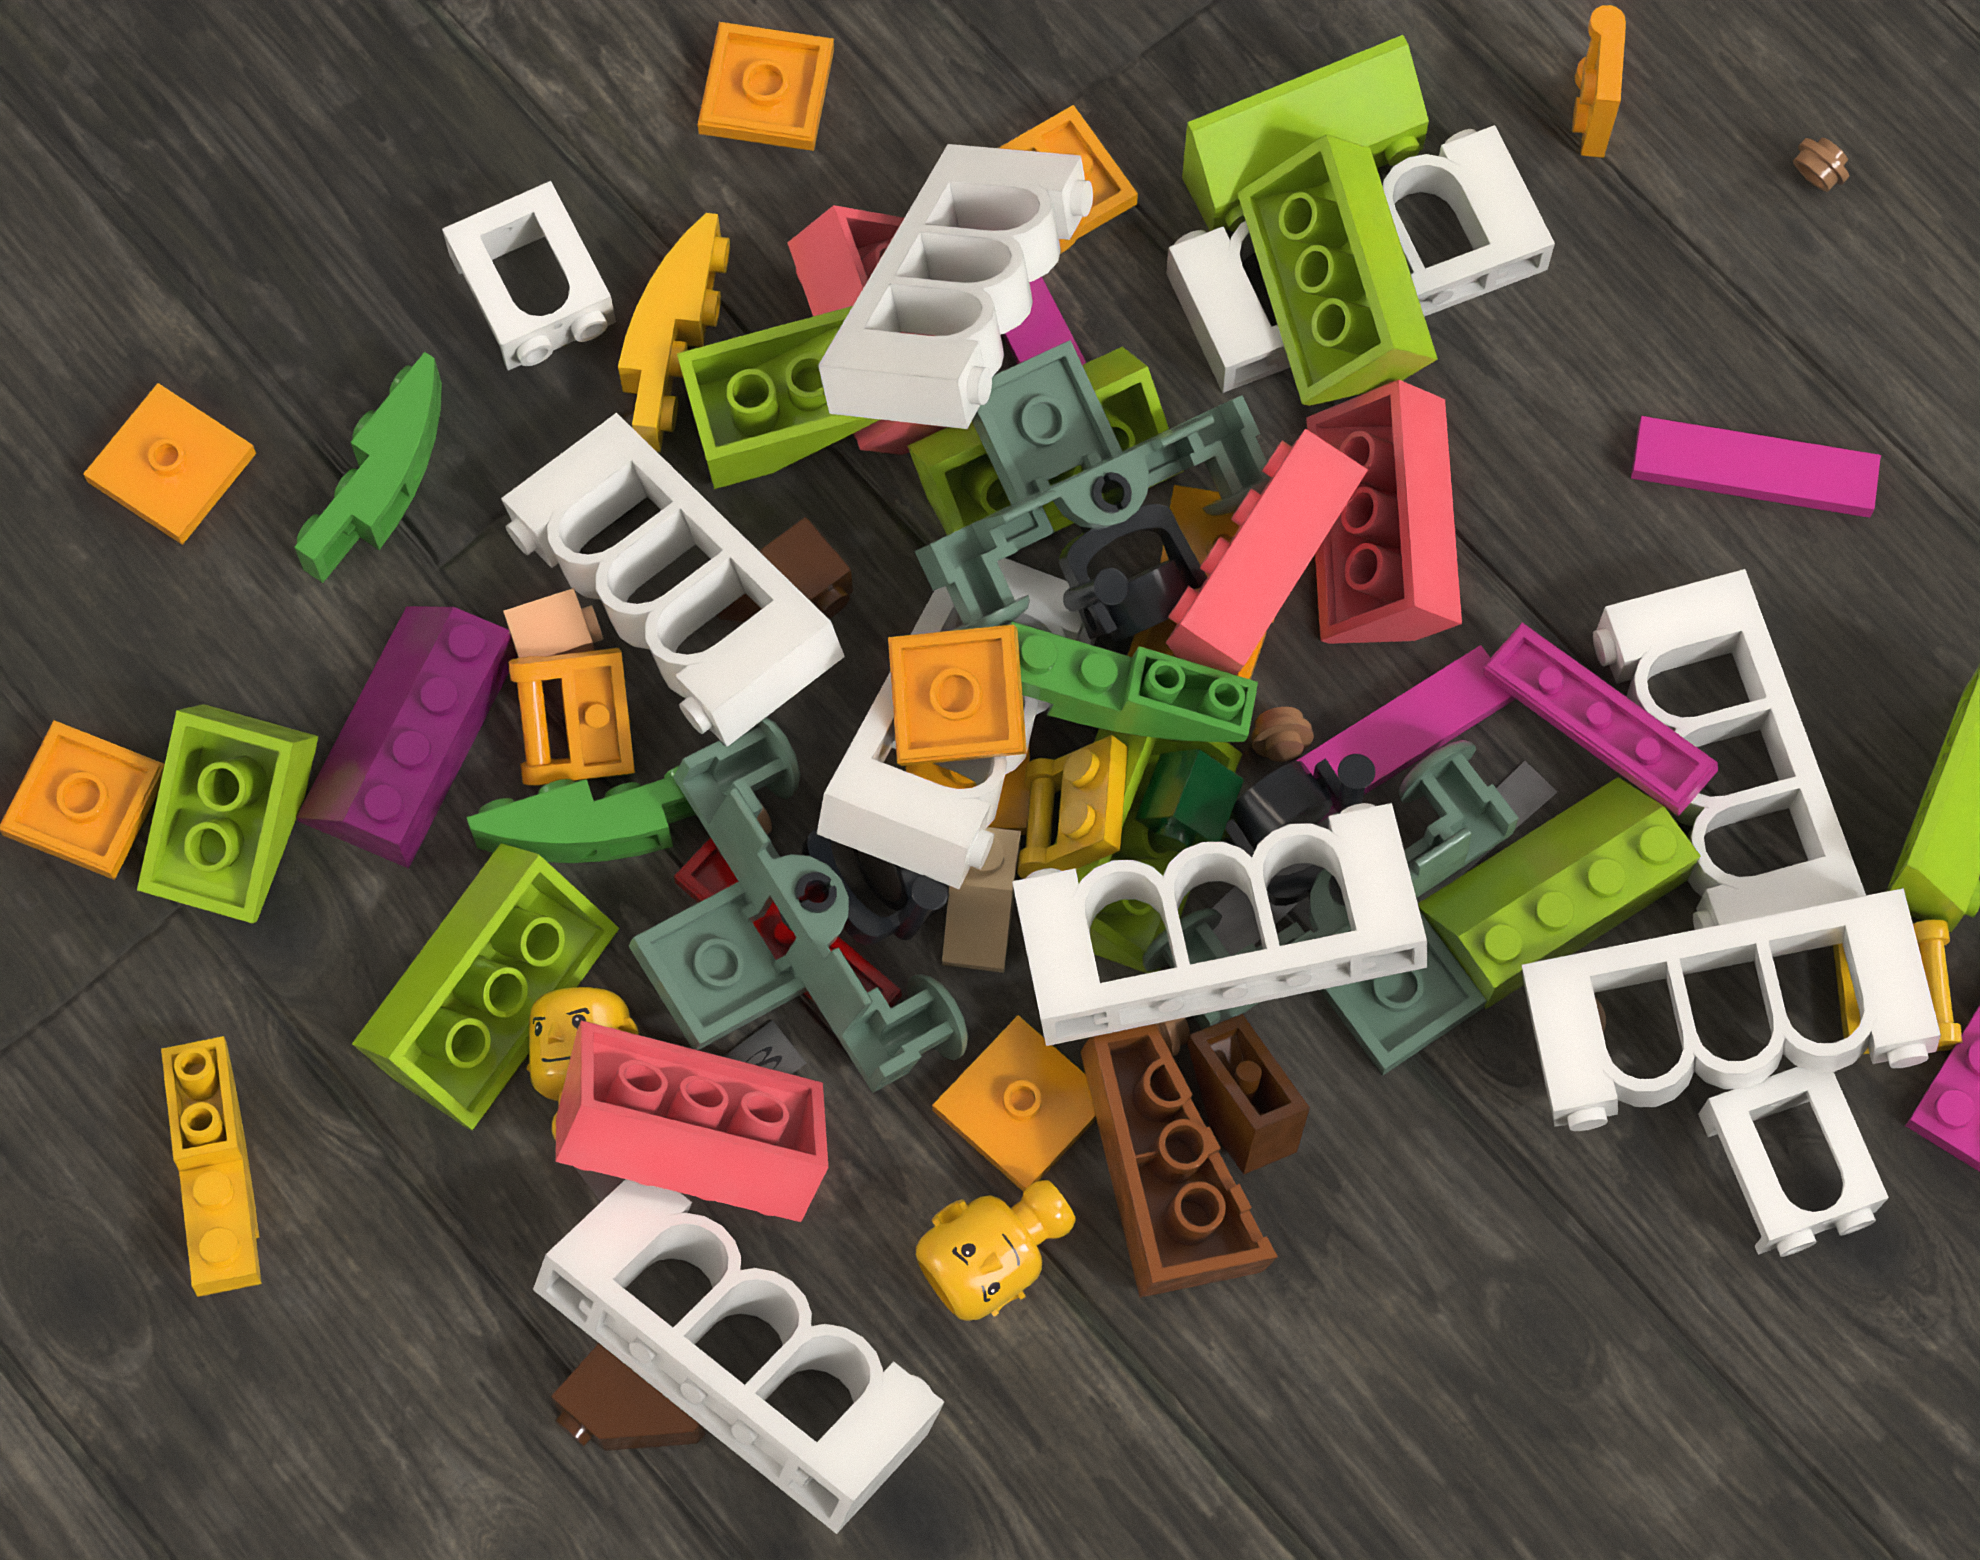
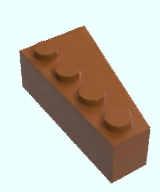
(1170, 1184)

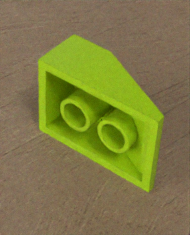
(764, 398)
(225, 810)

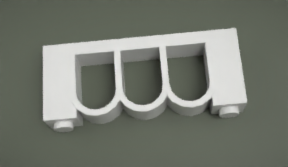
(1469, 173)
(955, 273)
(1697, 625)
(745, 672)
(914, 819)
(1357, 849)
(1883, 965)
(646, 1224)

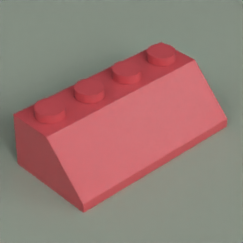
(833, 265)
(1392, 550)
(1266, 554)
(692, 1122)

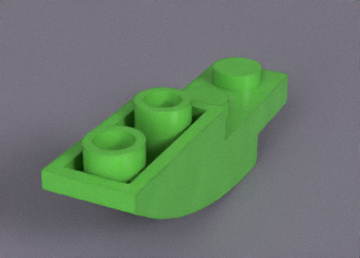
(392, 459)
(1134, 694)
(571, 827)

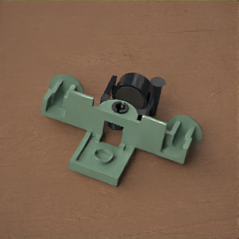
(1049, 421)
(719, 969)
(1390, 1013)

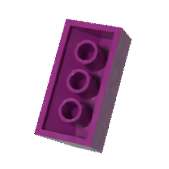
(410, 731)

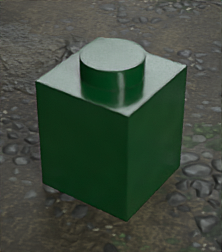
(1188, 799)

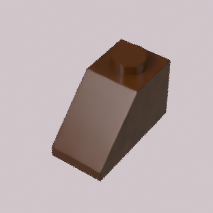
(809, 565)
(1246, 1094)
(619, 1408)

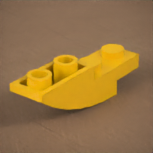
(666, 320)
(212, 1166)

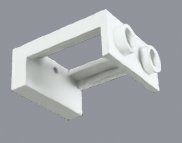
(507, 227)
(1778, 1219)

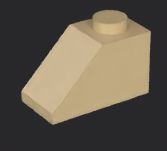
(983, 907)

